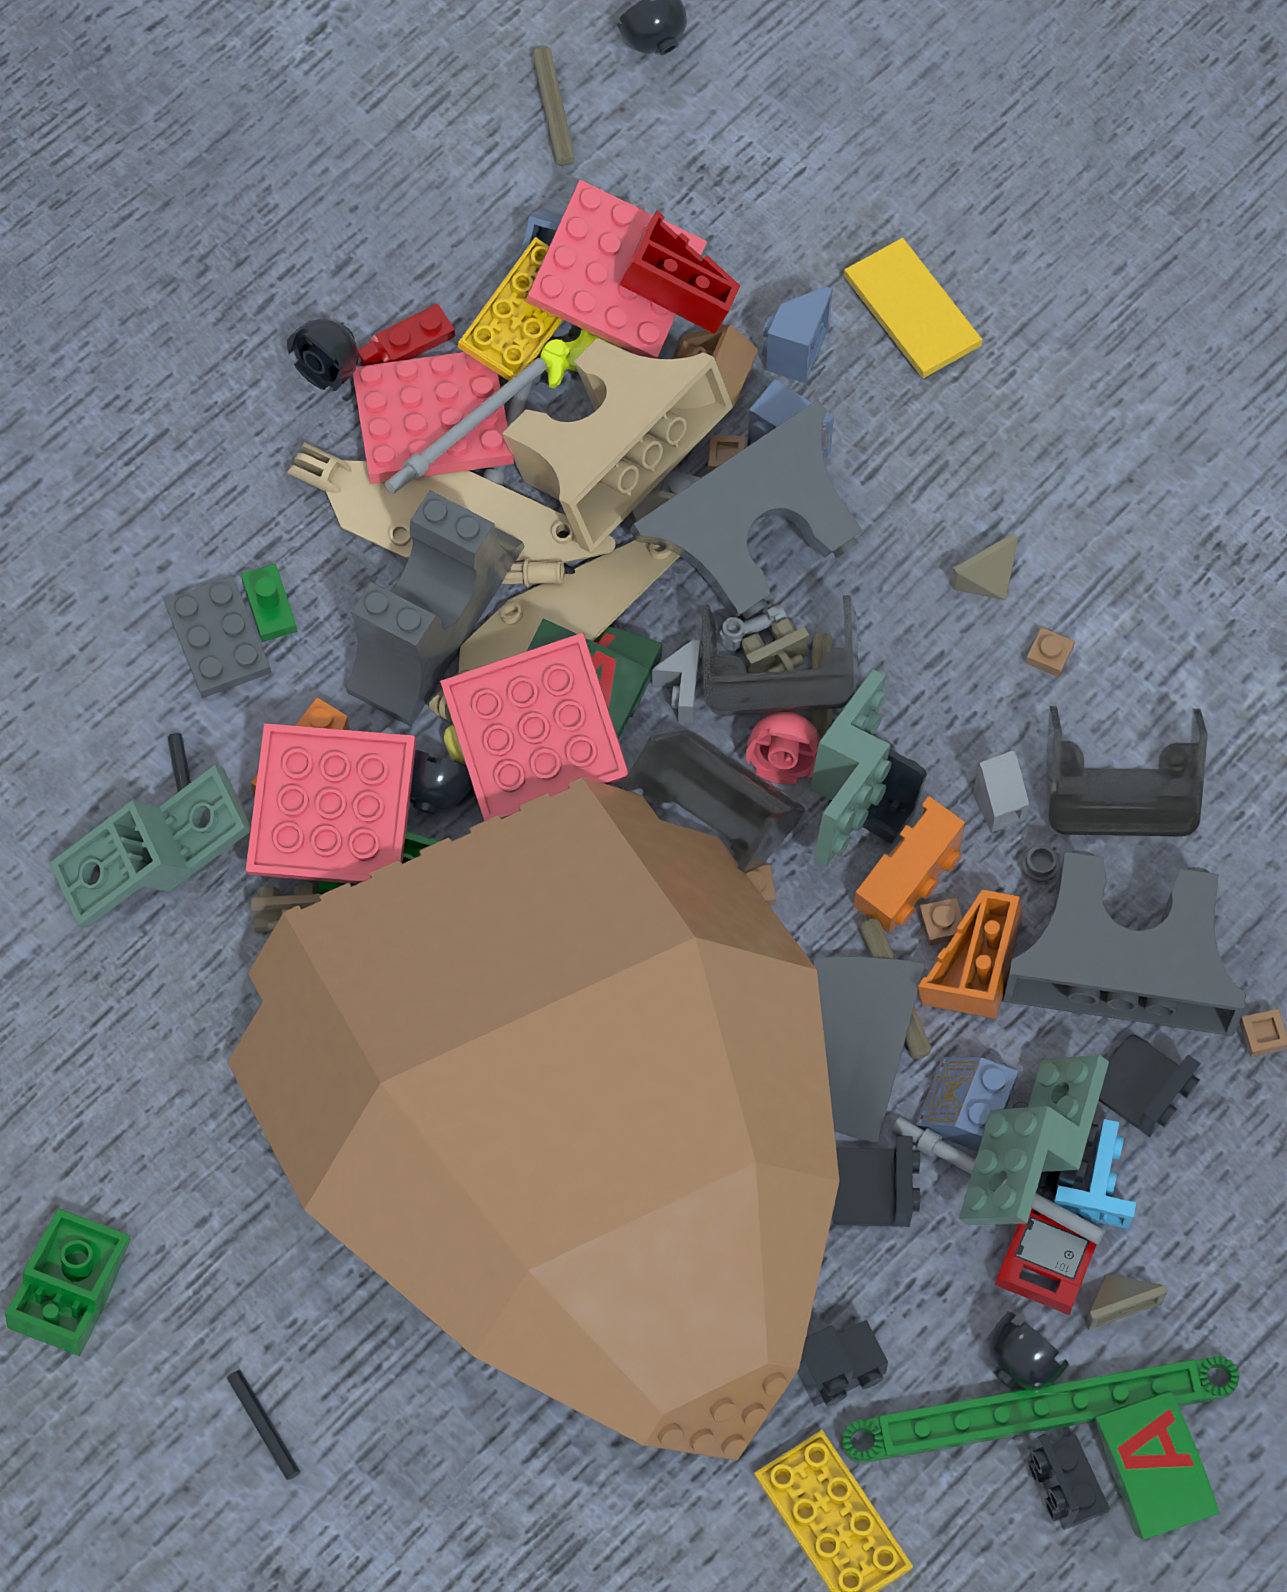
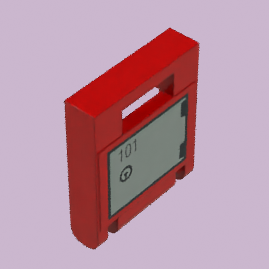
(1051, 1252)

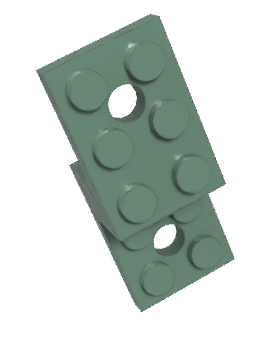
(851, 768)
(150, 846)
(1034, 1140)

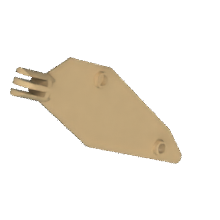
(385, 517)
(582, 604)

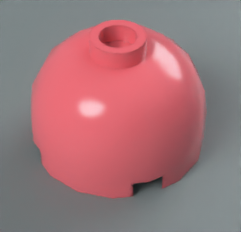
(783, 747)

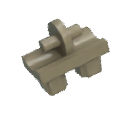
(780, 655)
(270, 905)

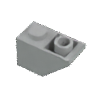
(1001, 790)

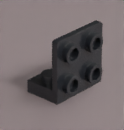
(1068, 1481)

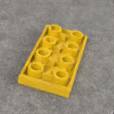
(912, 308)
(508, 329)
(832, 1518)

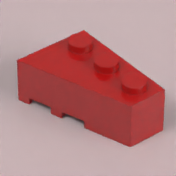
(678, 277)

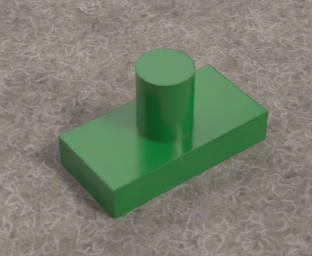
(269, 602)

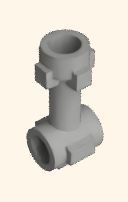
(735, 629)

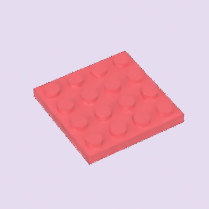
(587, 264)
(416, 402)
(534, 725)
(329, 803)

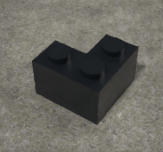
(841, 1362)

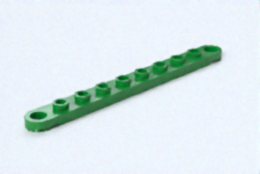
(1033, 1410)

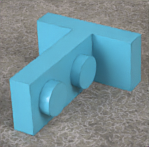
(1094, 1204)

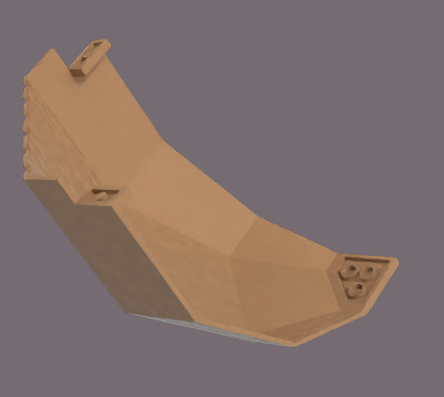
(565, 1108)

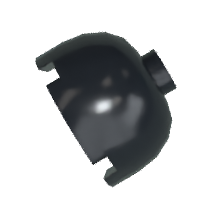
(653, 25)
(324, 353)
(438, 783)
(1023, 1355)

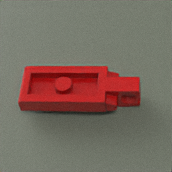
(408, 338)

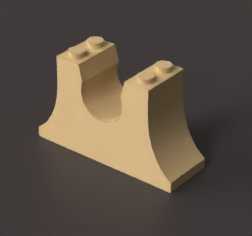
(641, 428)

